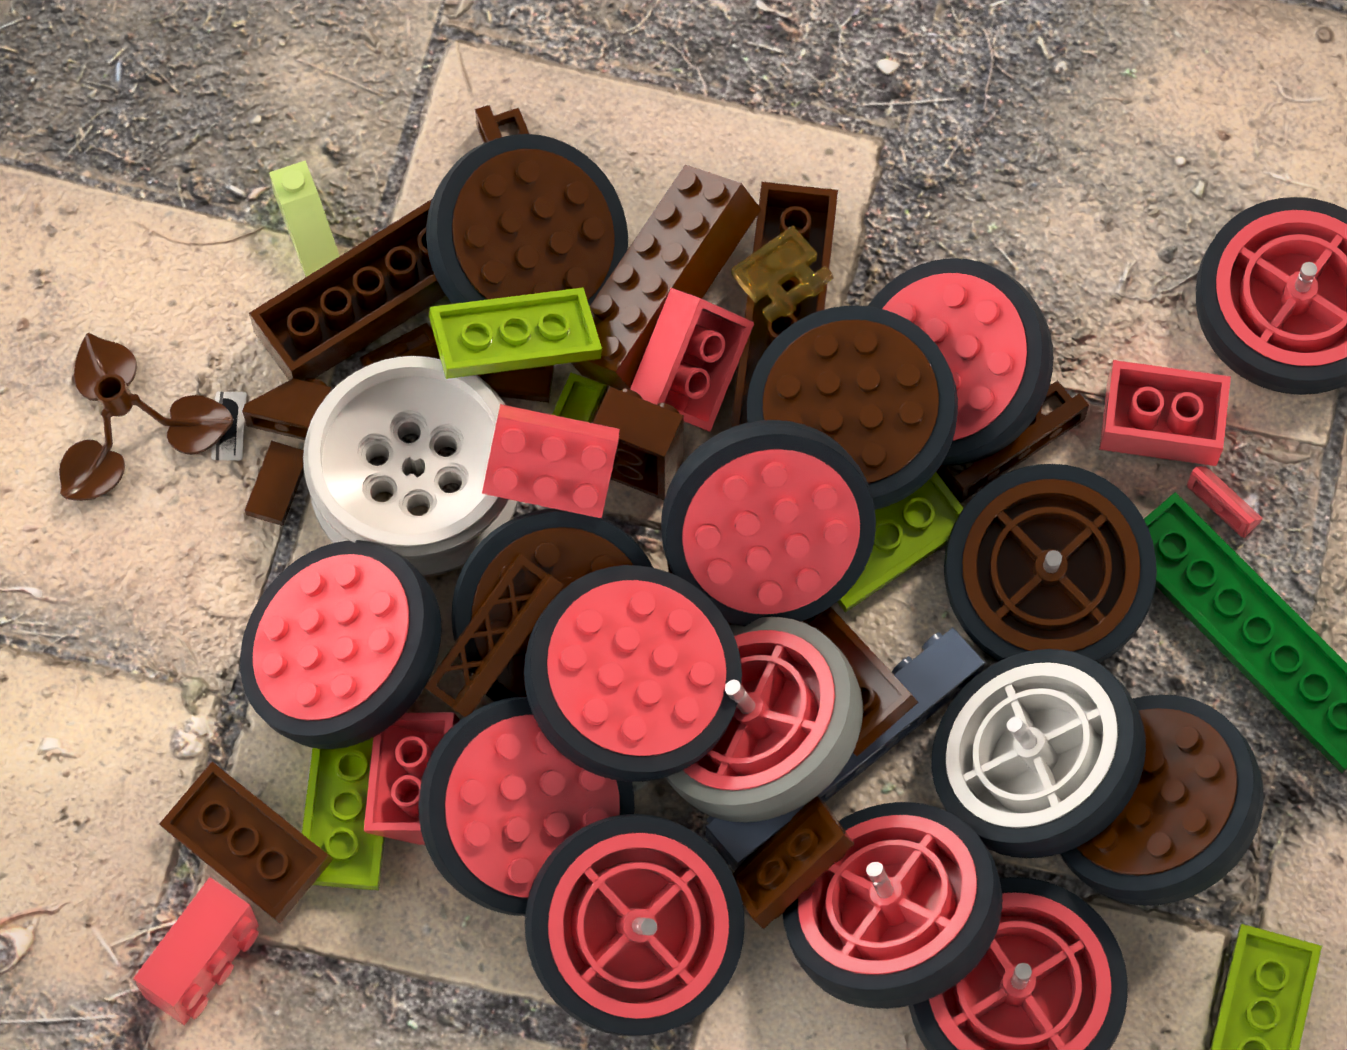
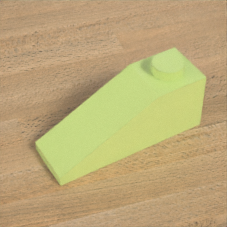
(304, 216)

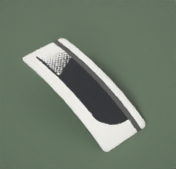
(231, 444)

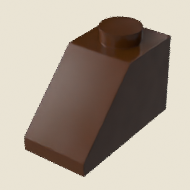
(287, 408)

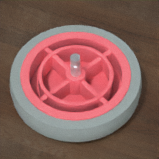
(789, 730)

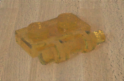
(775, 264)

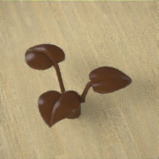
(103, 375)

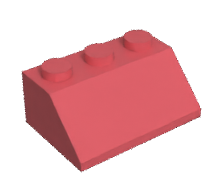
(397, 774)

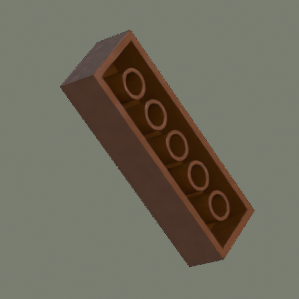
(676, 249)
(350, 300)

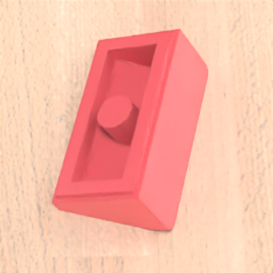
(1223, 501)

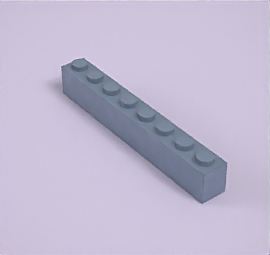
(930, 677)

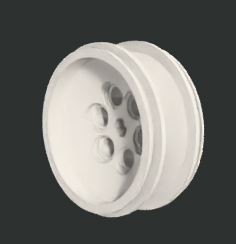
(368, 419)

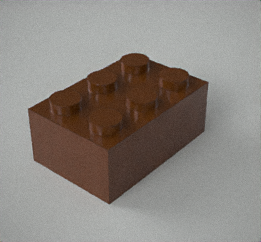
(648, 440)

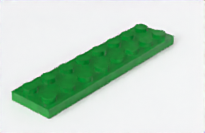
(1251, 626)

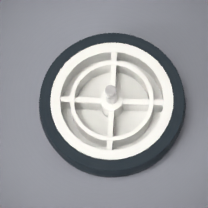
(1039, 753)

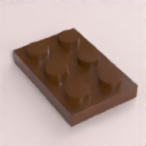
(791, 861)

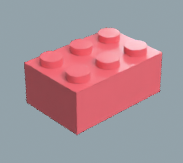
(692, 357)
(1165, 413)
(551, 461)
(197, 952)

